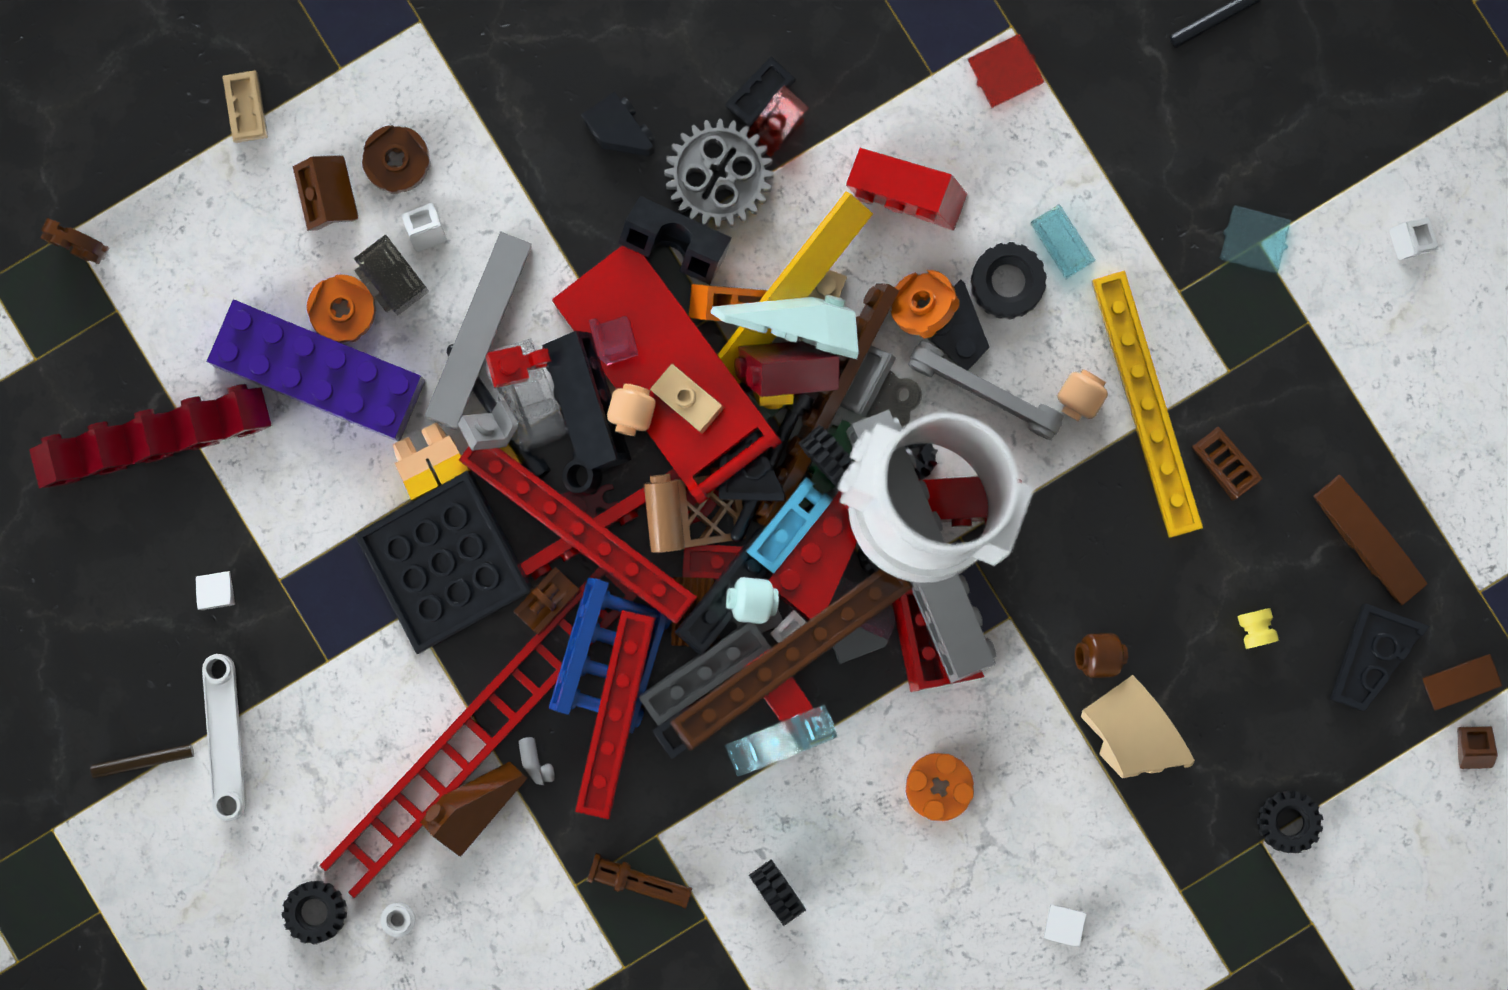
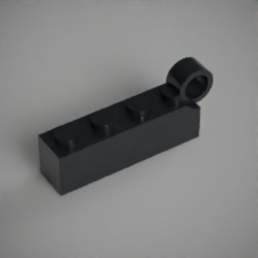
(585, 401)

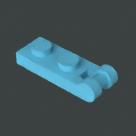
(788, 526)

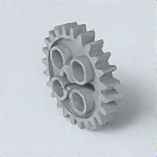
(745, 188)

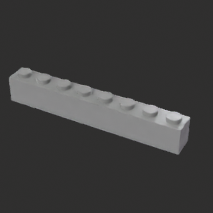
(943, 603)

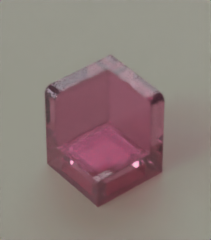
(613, 340)

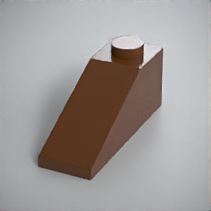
(468, 809)

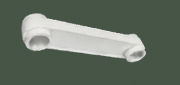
(223, 737)

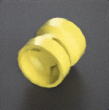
(1257, 625)

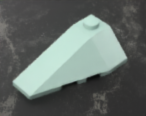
(817, 321)

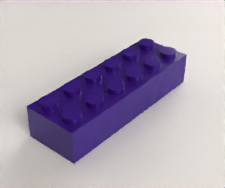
(316, 370)

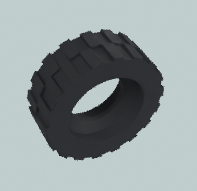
(1013, 255)

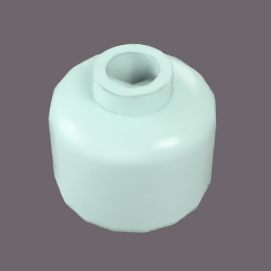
(752, 600)

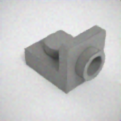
(489, 429)

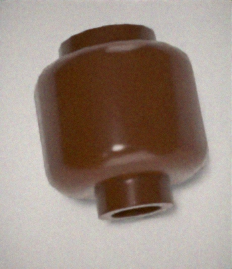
(1101, 655)

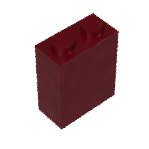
(787, 368)

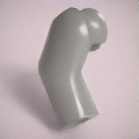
(531, 763)

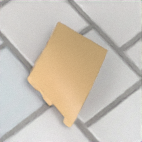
(1136, 731)

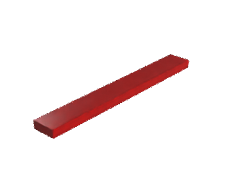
(580, 531)

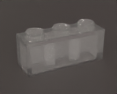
(533, 406)

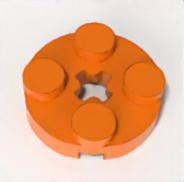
(335, 290)
(932, 317)
(934, 805)

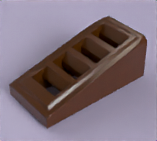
(1245, 466)

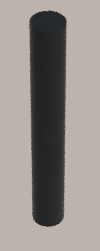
(1210, 21)

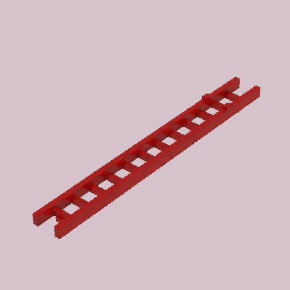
(442, 743)

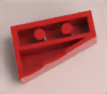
(907, 188)
(958, 500)
(919, 652)

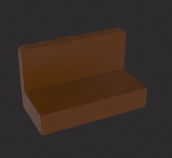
(325, 191)

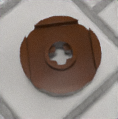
(395, 178)
(82, 244)

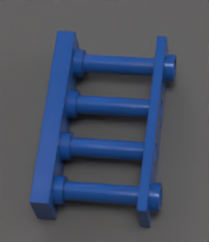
(587, 630)

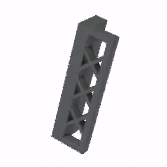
(704, 672)

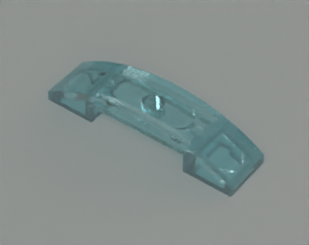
(781, 740)

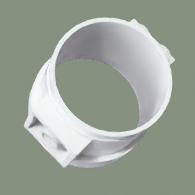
(890, 541)

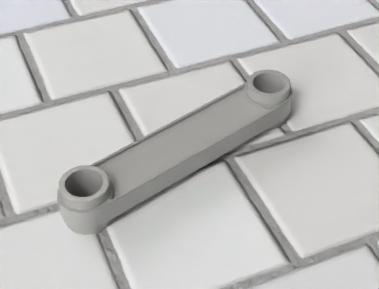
(1043, 420)

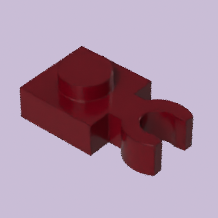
(588, 502)

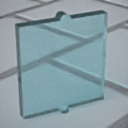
(1255, 239)

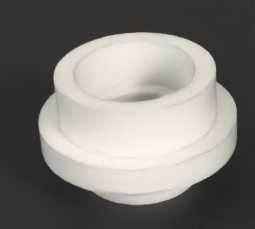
(388, 925)

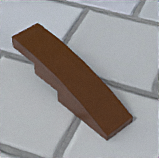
(1370, 539)

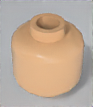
(1082, 395)
(631, 409)

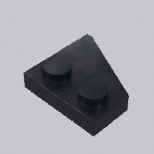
(963, 335)

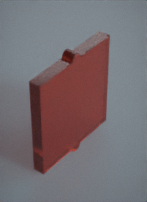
(1005, 70)

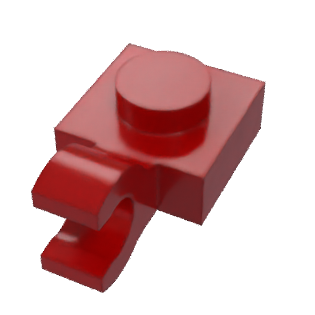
(512, 367)

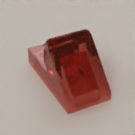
(779, 120)

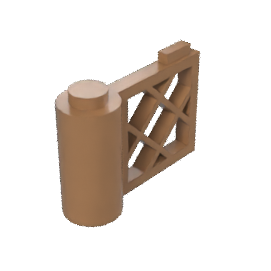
(670, 519)

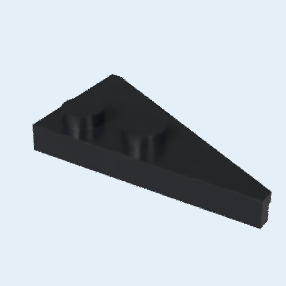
(754, 481)

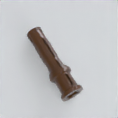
(618, 879)

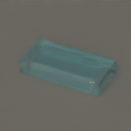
(1062, 241)

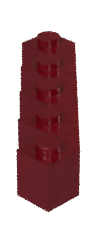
(150, 436)

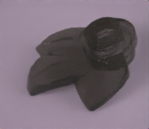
(889, 398)

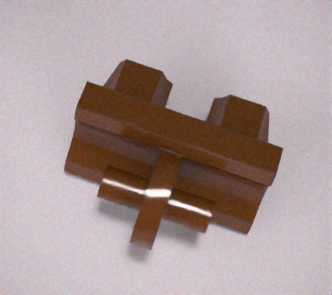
(547, 601)

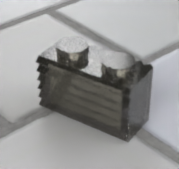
(391, 276)

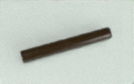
(142, 761)

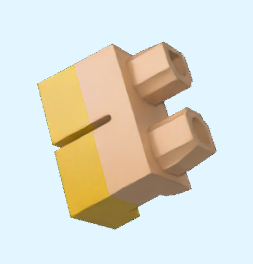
(414, 464)

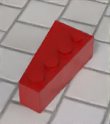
(817, 562)

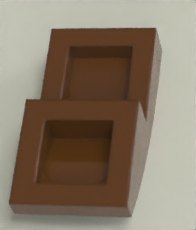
(1462, 681)

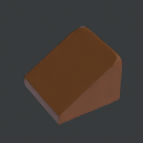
(1476, 747)

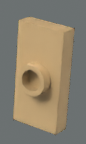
(245, 106)
(687, 398)

